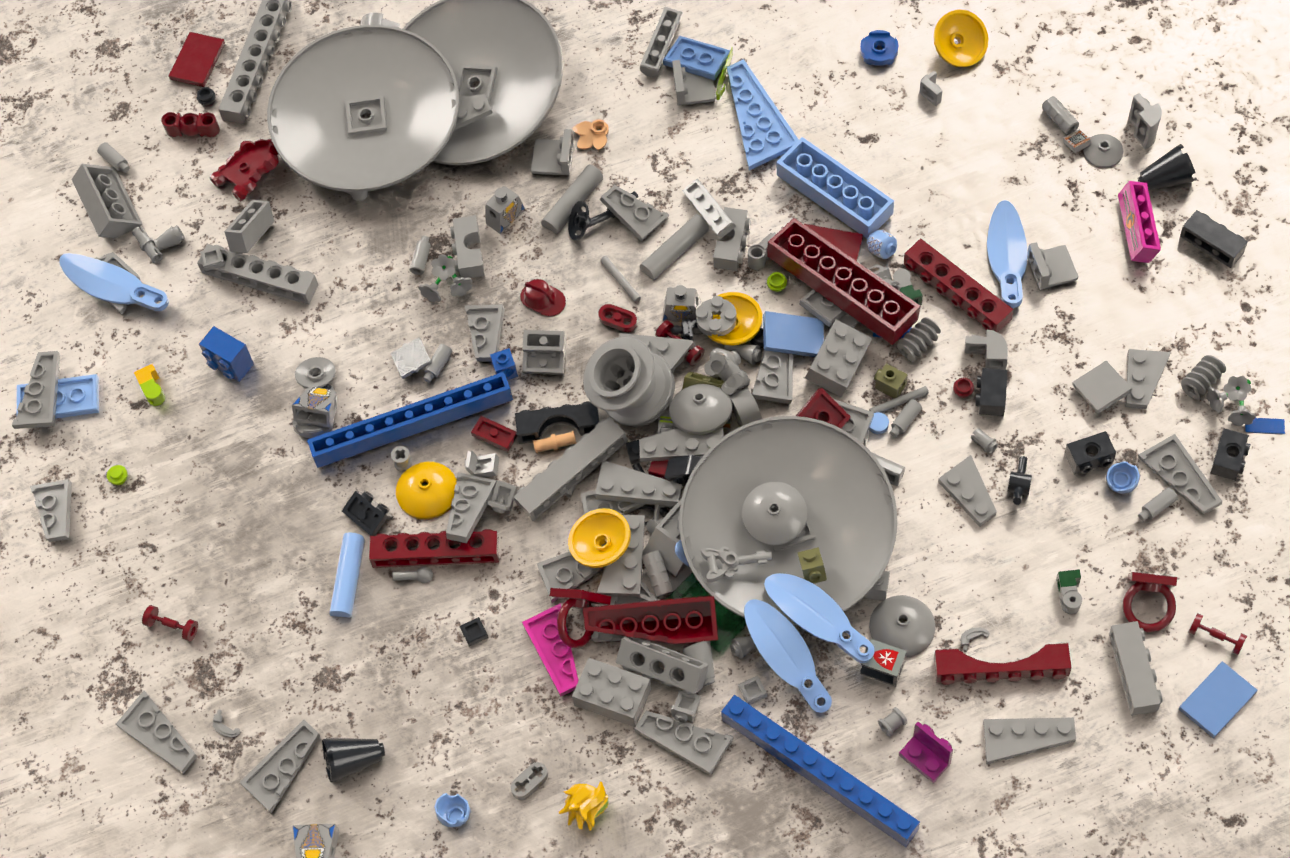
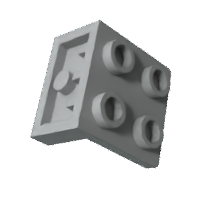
(691, 87)
(553, 155)
(1051, 265)

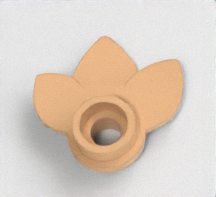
(590, 136)

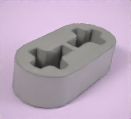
(533, 784)

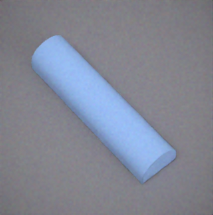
(347, 575)

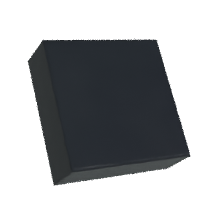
(474, 631)

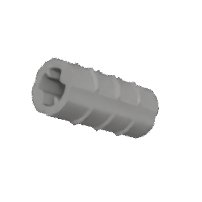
(1060, 115)
(657, 573)

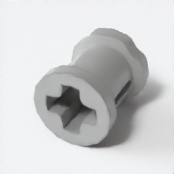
(401, 458)
(892, 721)

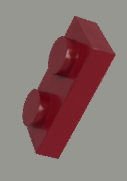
(494, 433)

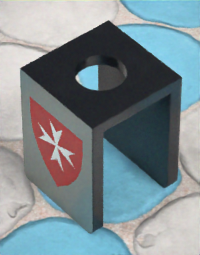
(885, 664)

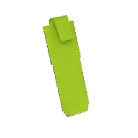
(719, 92)

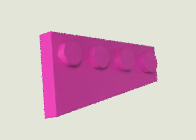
(552, 651)

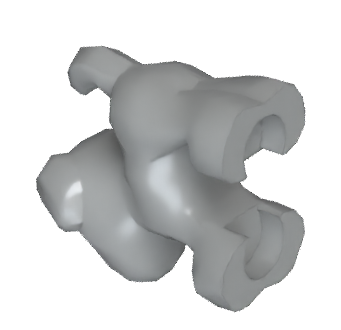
(725, 366)

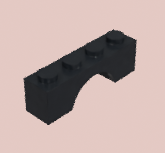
(532, 424)

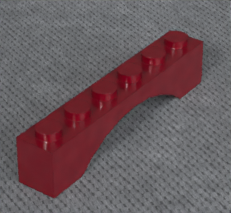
(955, 666)

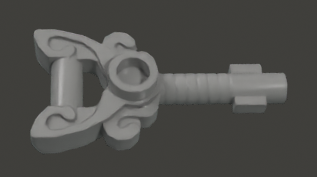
(730, 561)

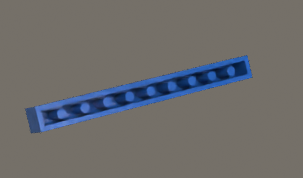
(410, 420)
(820, 771)

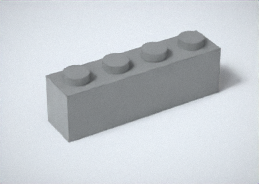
(1135, 668)

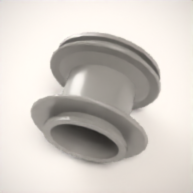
(643, 381)

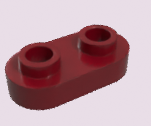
(618, 318)

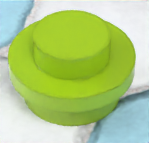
(776, 282)
(117, 475)

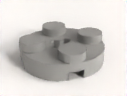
(716, 306)

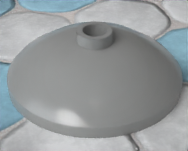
(700, 409)
(777, 526)
(910, 636)

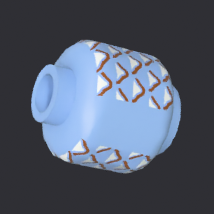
(882, 244)

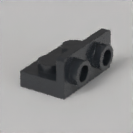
(366, 512)

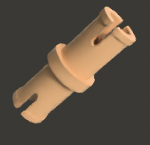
(554, 442)

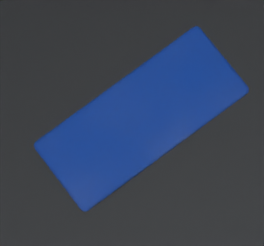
(1266, 425)

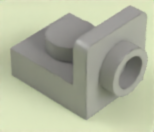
(930, 89)

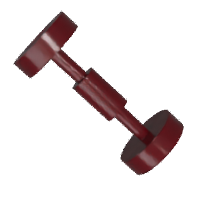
(694, 355)
(151, 615)
(1217, 634)

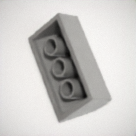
(105, 200)

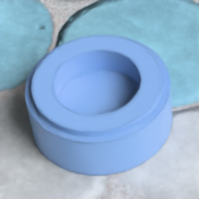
(879, 423)

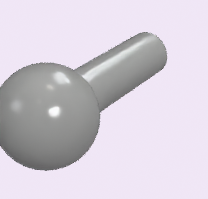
(423, 575)

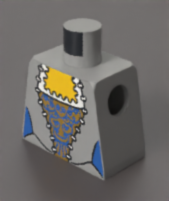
(503, 209)
(680, 303)
(316, 406)
(315, 840)

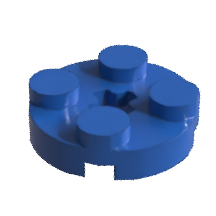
(875, 56)

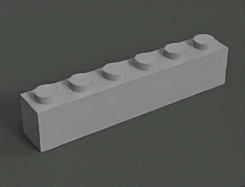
(570, 468)

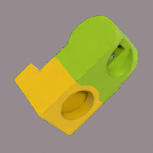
(152, 390)

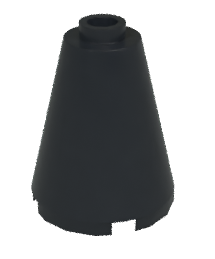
(1169, 170)
(350, 755)

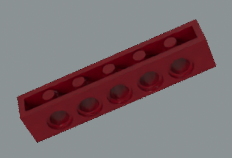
(969, 288)
(424, 556)

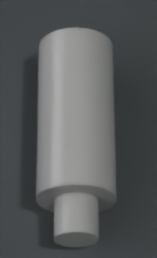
(113, 157)
(420, 256)
(438, 361)
(905, 417)
(1158, 504)

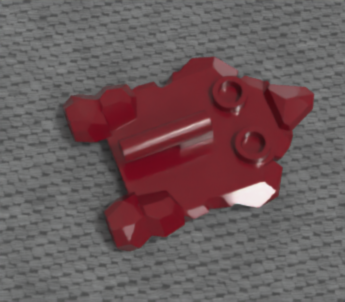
(247, 167)

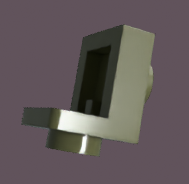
(812, 565)

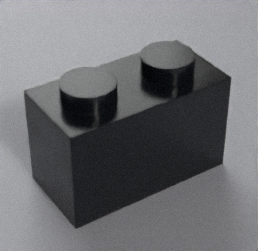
(992, 392)

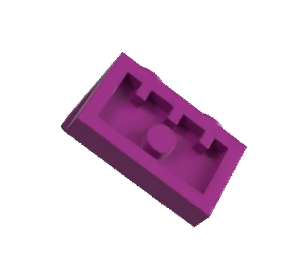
(927, 752)

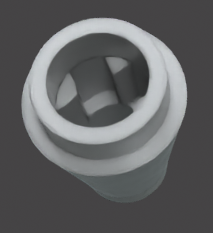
(169, 238)

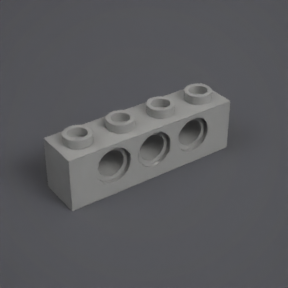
(693, 669)

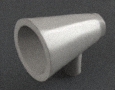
(702, 652)

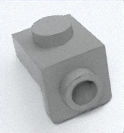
(482, 465)
(503, 497)
(685, 707)

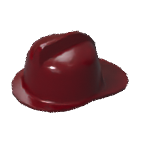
(543, 298)

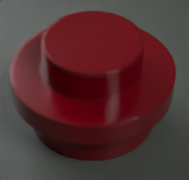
(963, 387)

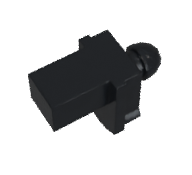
(686, 329)

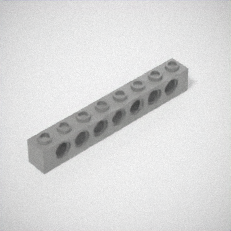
(254, 60)

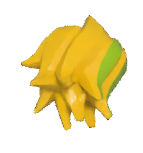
(585, 804)

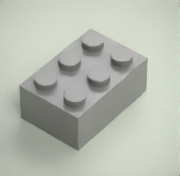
(838, 358)
(611, 692)

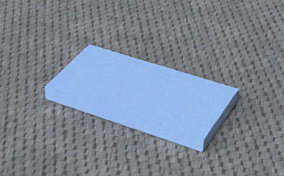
(74, 396)

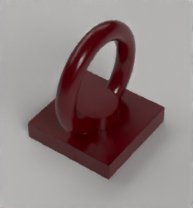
(824, 408)
(1155, 584)
(575, 599)

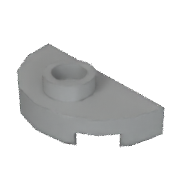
(309, 430)

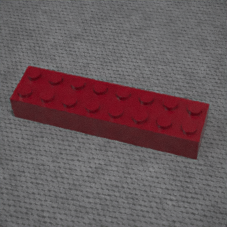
(843, 281)

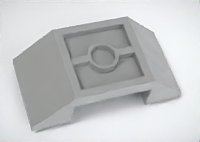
(665, 538)

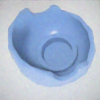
(1123, 477)
(452, 810)

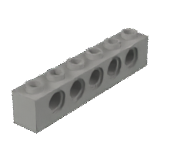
(264, 281)

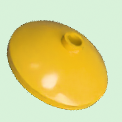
(968, 31)
(748, 319)
(429, 500)
(593, 531)

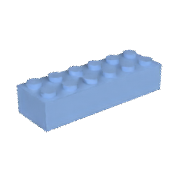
(835, 187)

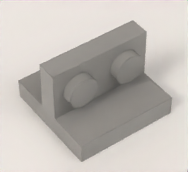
(858, 423)

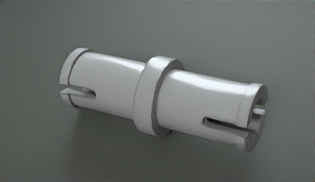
(147, 244)

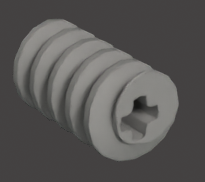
(915, 340)
(1203, 376)

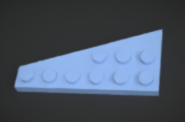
(760, 122)

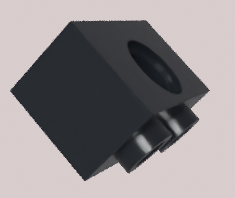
(1097, 444)
(1225, 465)

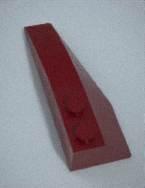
(657, 620)

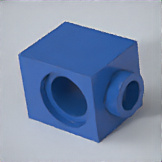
(503, 362)

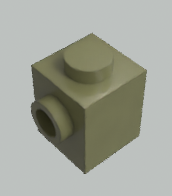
(890, 381)

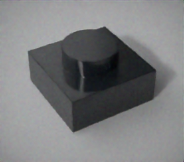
(633, 451)

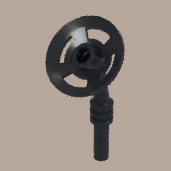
(581, 221)

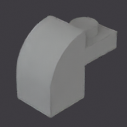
(993, 346)
(745, 407)

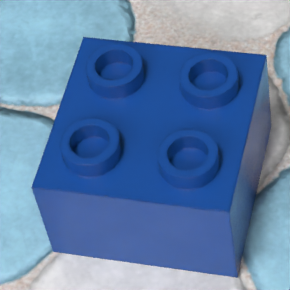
(226, 354)

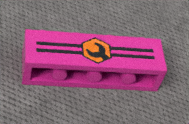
(1139, 222)

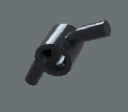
(1019, 481)

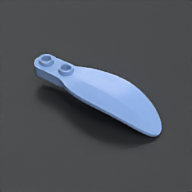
(1007, 251)
(110, 282)
(816, 613)
(785, 651)

